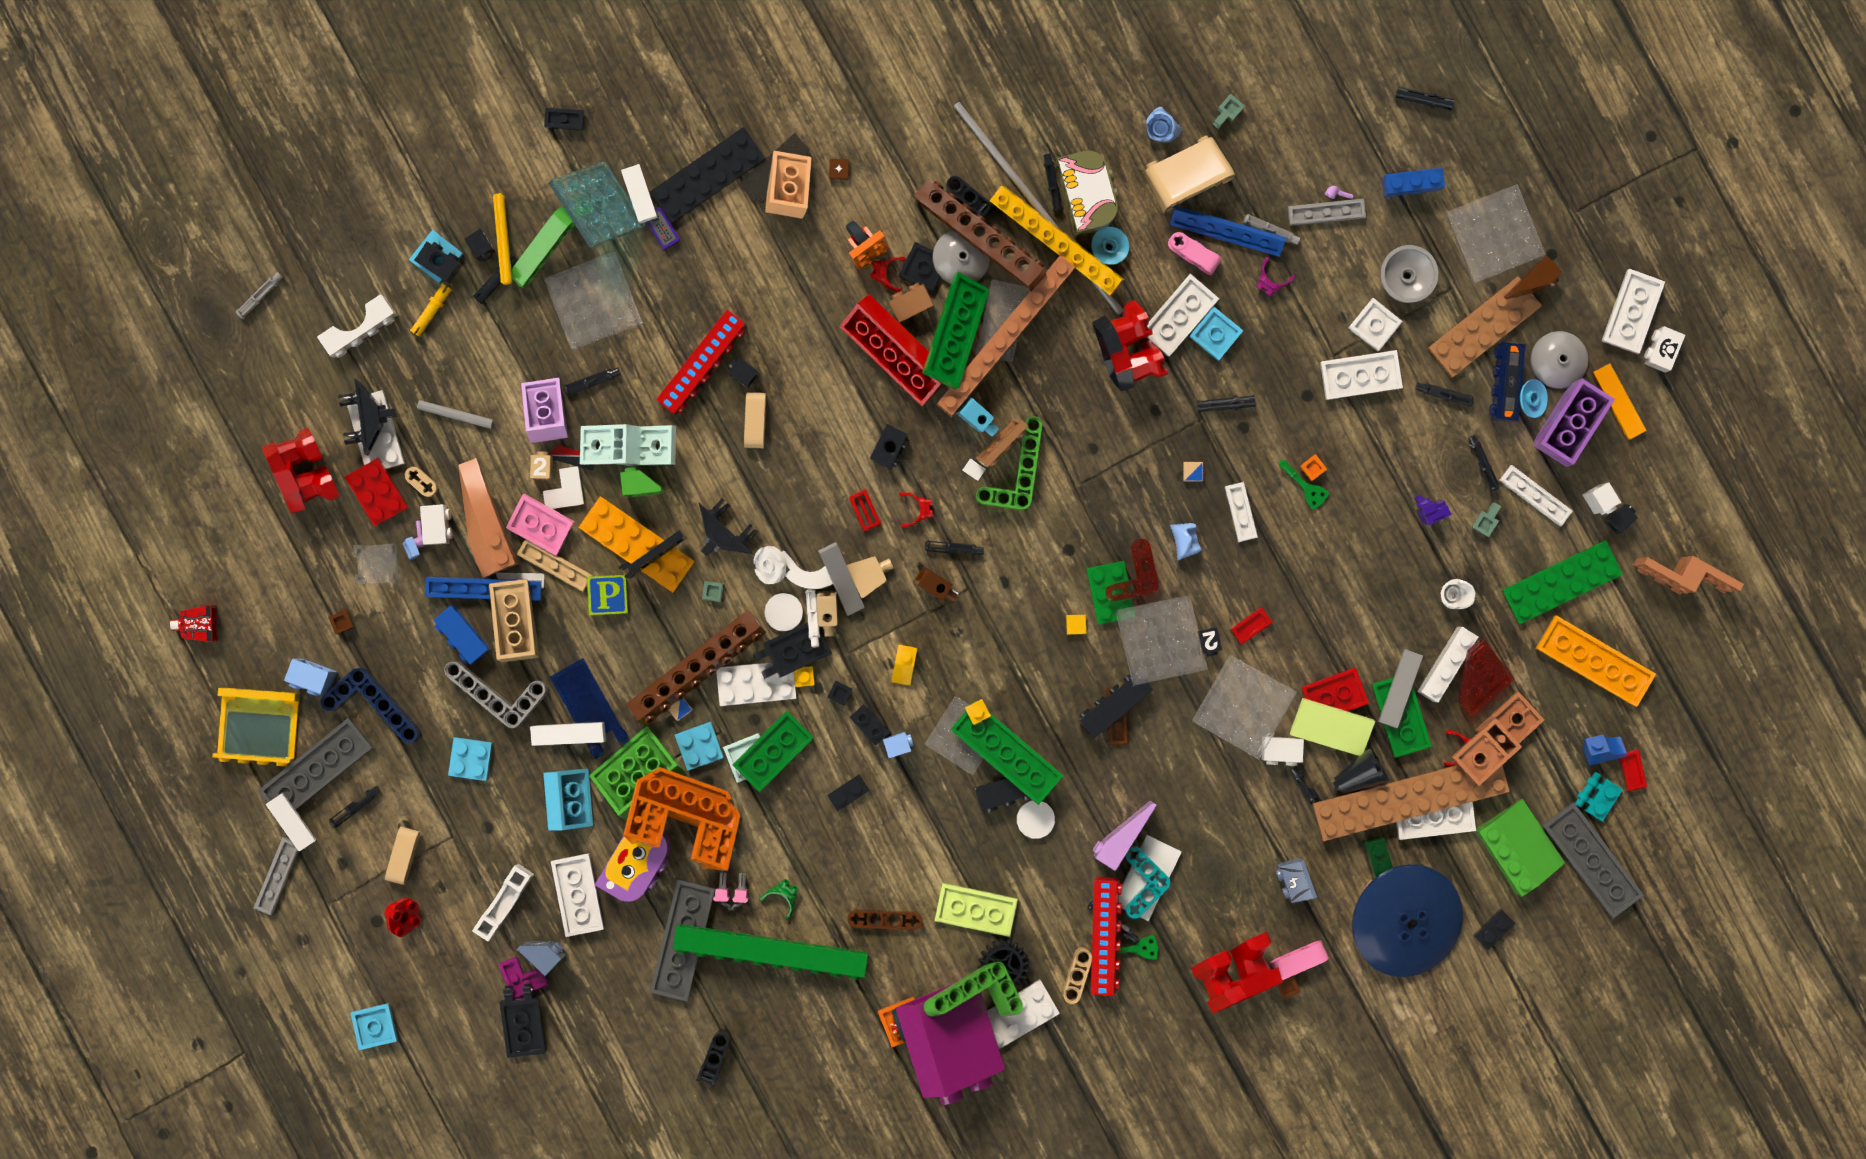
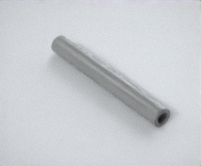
(455, 414)

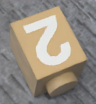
(541, 466)

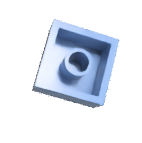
(310, 676)

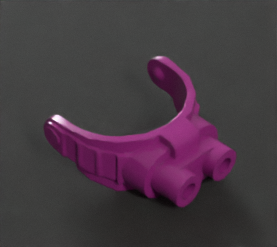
(1267, 285)

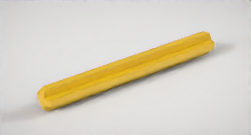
(502, 239)

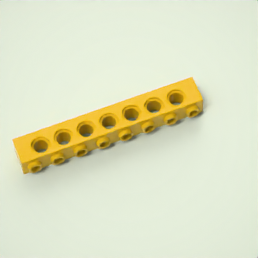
(1057, 240)

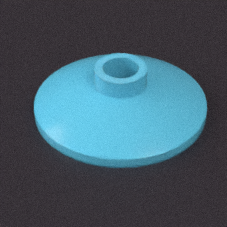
(1113, 237)
(1533, 398)

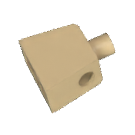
(869, 574)
(827, 604)

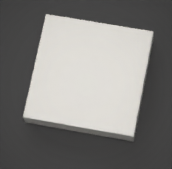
(1375, 324)

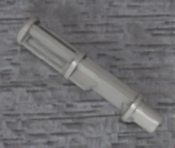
(1256, 223)
(258, 296)

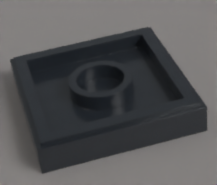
(920, 268)

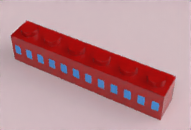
(701, 363)
(1105, 936)

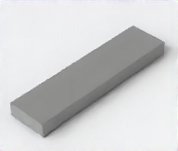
(1326, 212)
(841, 579)
(1400, 688)
(277, 877)

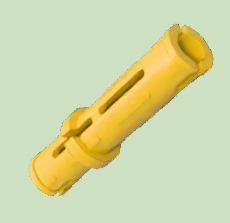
(431, 309)

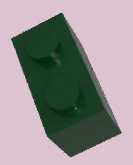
(1377, 856)

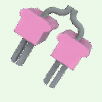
(722, 892)

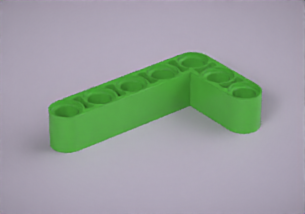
(542, 247)
(1022, 472)
(989, 980)

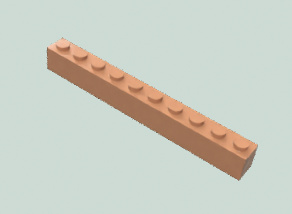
(1006, 335)

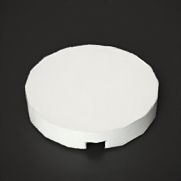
(770, 565)
(783, 612)
(1035, 819)

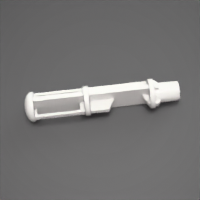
(812, 617)

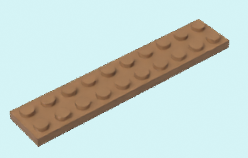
(1403, 800)

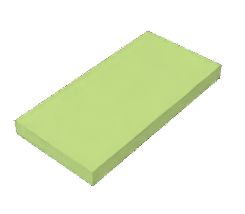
(1332, 727)
(976, 909)

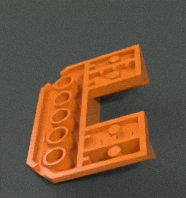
(690, 801)

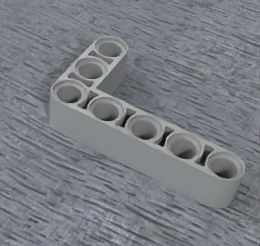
(494, 697)

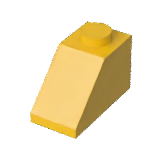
(904, 665)

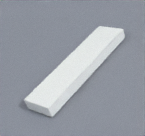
(1535, 495)
(568, 733)

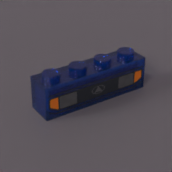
(1508, 382)

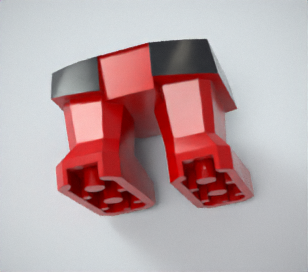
(1117, 335)

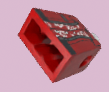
(197, 623)

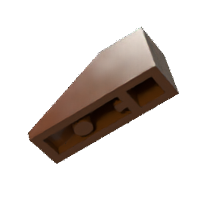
(1537, 279)

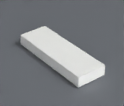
(639, 193)
(1241, 512)
(290, 822)

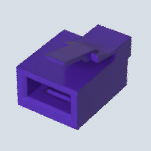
(1431, 511)

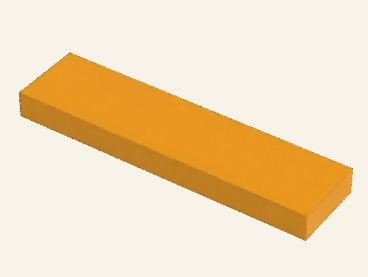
(1622, 406)

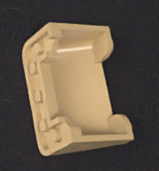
(1188, 173)

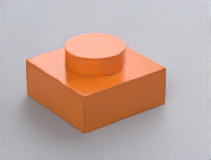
(1313, 467)

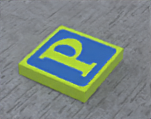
(607, 595)

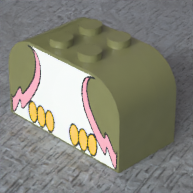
(1087, 192)

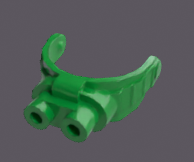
(785, 890)

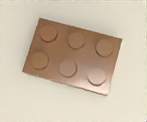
(1002, 442)

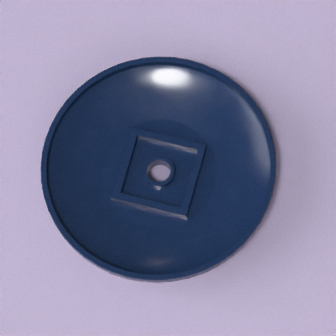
(1389, 905)

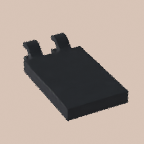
(653, 554)
(792, 651)
(522, 1023)

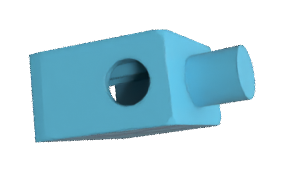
(971, 411)

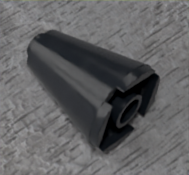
(1361, 774)

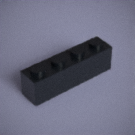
(1113, 706)
(998, 793)

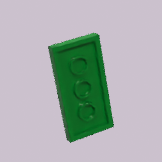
(1411, 732)
(772, 751)

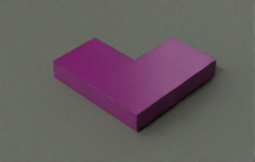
(514, 975)

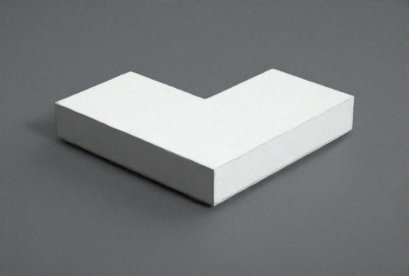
(570, 493)

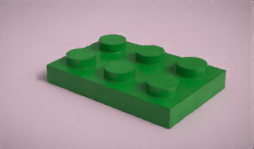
(1099, 579)

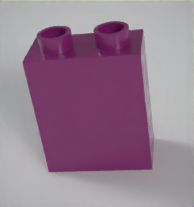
(951, 1047)

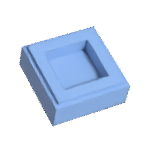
(411, 548)

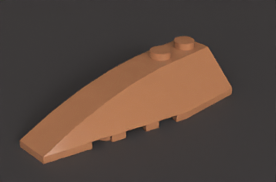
(484, 526)

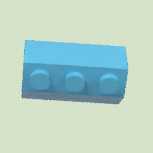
(568, 799)

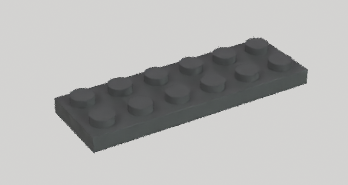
(319, 765)
(1592, 860)
(674, 970)

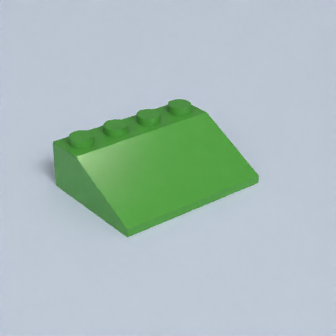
(637, 758)
(1520, 847)

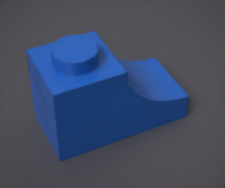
(1603, 749)

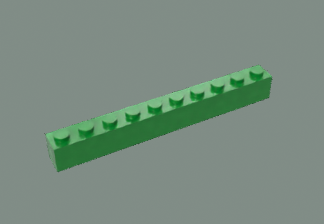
(770, 950)

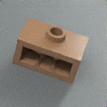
(911, 302)

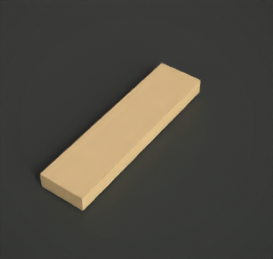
(554, 565)

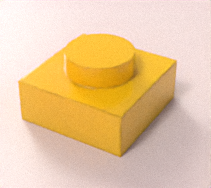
(804, 677)
(977, 712)

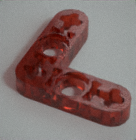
(1142, 576)

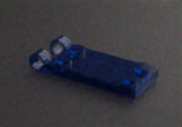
(587, 701)

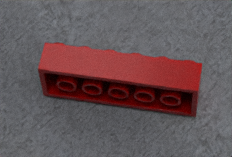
(891, 348)

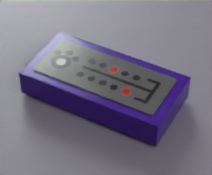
(663, 230)

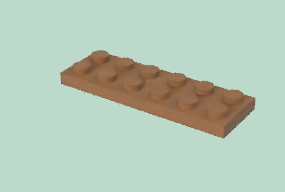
(1482, 329)

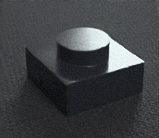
(840, 693)

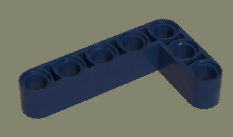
(376, 701)

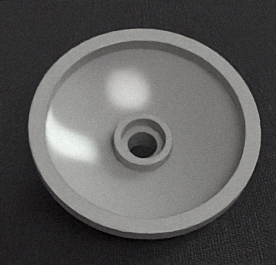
(948, 262)
(1420, 267)
(1547, 364)

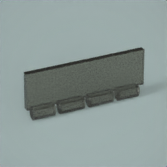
(757, 181)

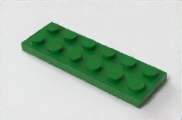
(956, 331)
(1562, 582)
(1009, 755)

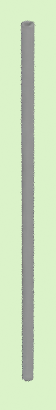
(1020, 185)

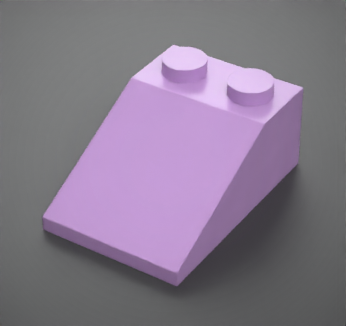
(544, 410)

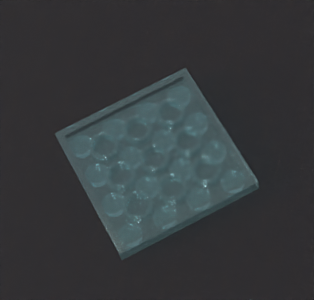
(596, 203)

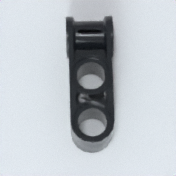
(978, 204)
(710, 1070)

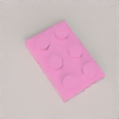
(540, 524)

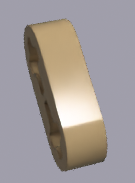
(424, 479)

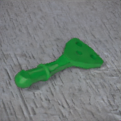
(1308, 488)
(1137, 948)

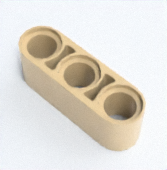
(755, 420)
(402, 855)
(1077, 985)

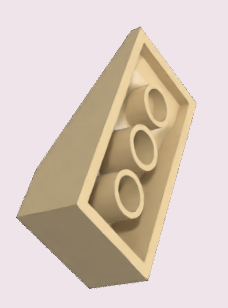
(513, 621)

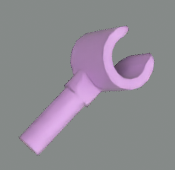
(1334, 190)
(419, 540)

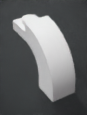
(809, 580)

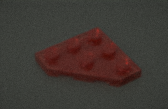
(1482, 678)

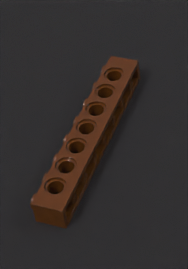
(1028, 278)
(686, 668)

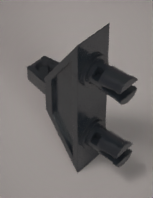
(371, 417)
(719, 536)

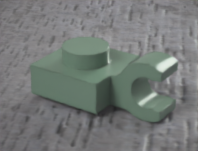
(1229, 109)
(1486, 522)

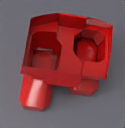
(304, 486)
(1252, 969)

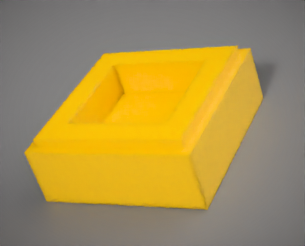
(1076, 624)

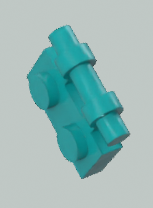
(1602, 800)

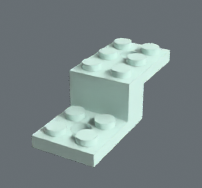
(628, 445)

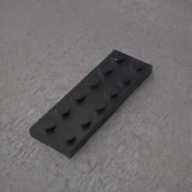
(707, 175)

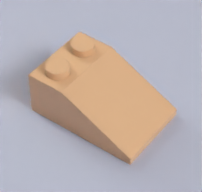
(788, 185)

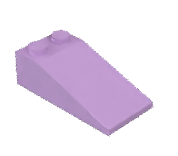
(1117, 843)

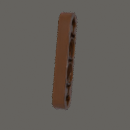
(885, 915)

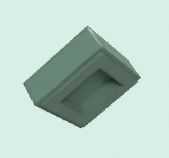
(712, 591)

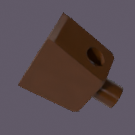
(929, 580)

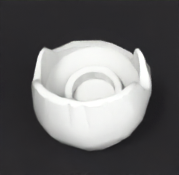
(1457, 594)

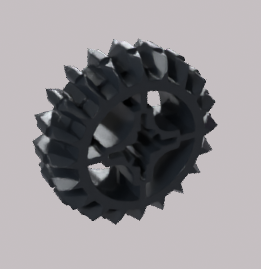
(1011, 950)

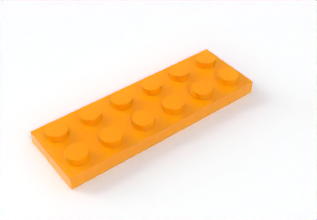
(633, 540)
(1595, 661)

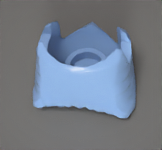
(1162, 126)
(1185, 540)

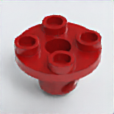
(402, 916)

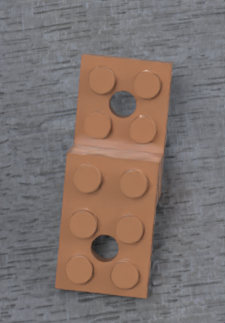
(1687, 575)
(1498, 738)

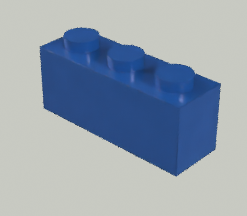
(1413, 182)
(461, 635)

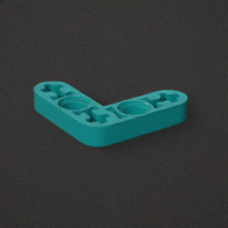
(1151, 885)

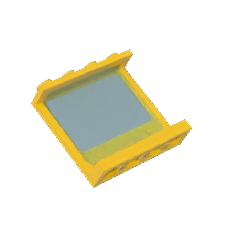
(257, 726)

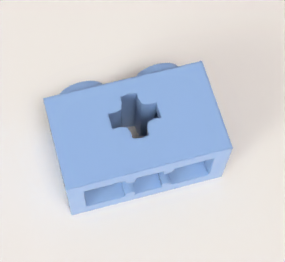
(898, 744)

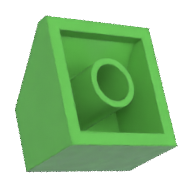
(638, 484)

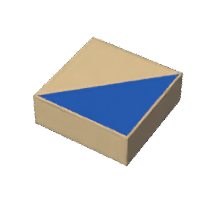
(1192, 471)
(680, 709)

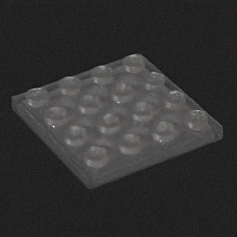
(1495, 233)
(593, 300)
(1161, 640)
(1244, 707)

